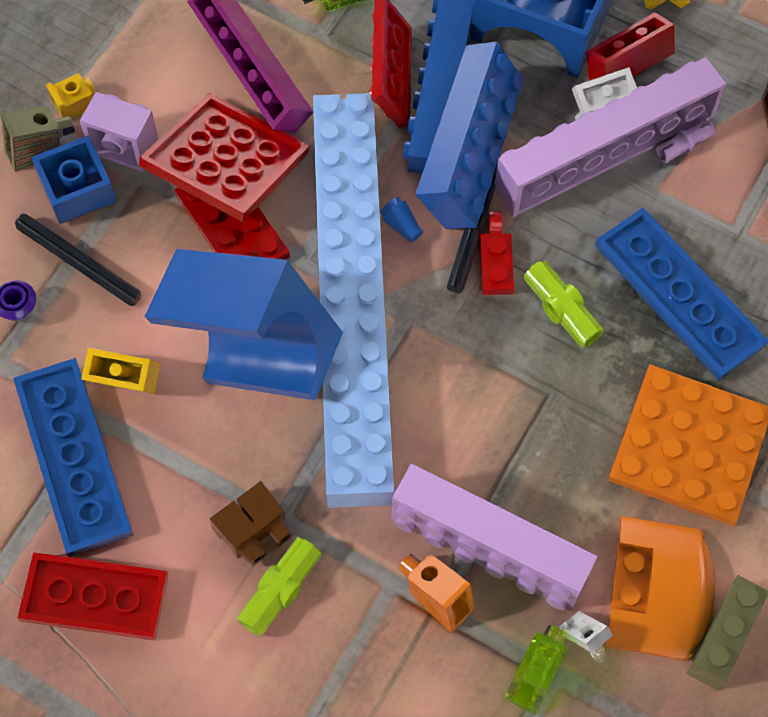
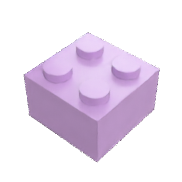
(119, 129)

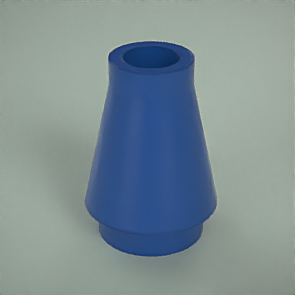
(400, 218)

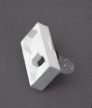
(588, 634)

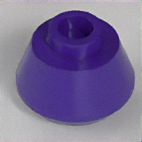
(16, 300)

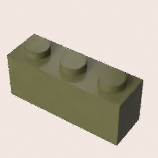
(727, 633)

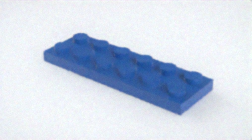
(681, 293)
(72, 457)

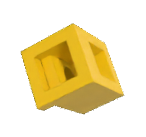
(71, 95)

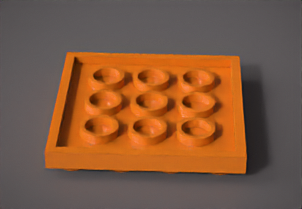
(690, 445)

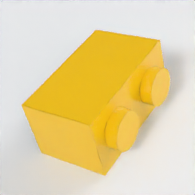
(121, 370)

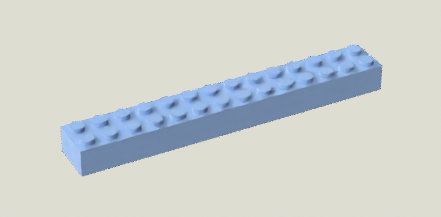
(353, 295)

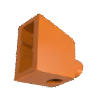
(438, 590)

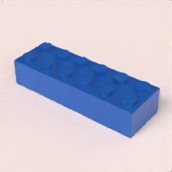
(470, 136)

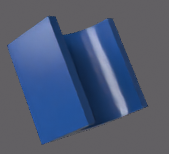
(564, 23)
(259, 320)

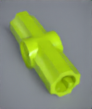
(563, 304)
(279, 586)

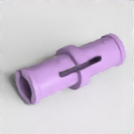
(685, 141)

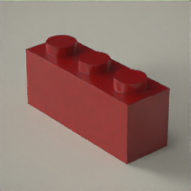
(634, 47)

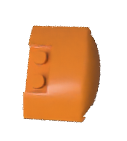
(660, 589)

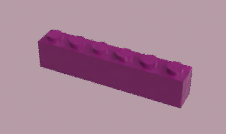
(253, 63)

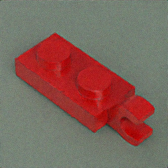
(496, 258)

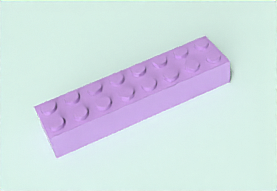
(607, 136)

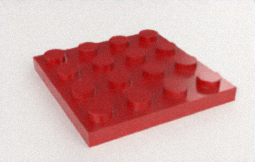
(224, 156)

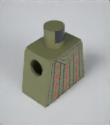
(32, 133)

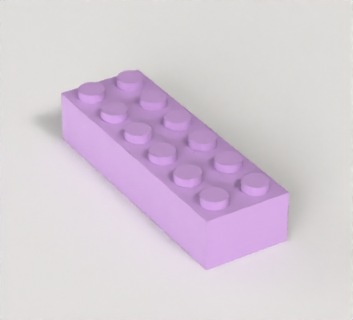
(491, 538)

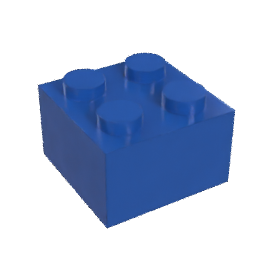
(74, 179)

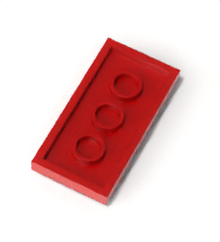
(391, 62)
(231, 236)
(93, 596)

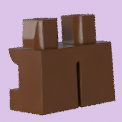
(250, 522)

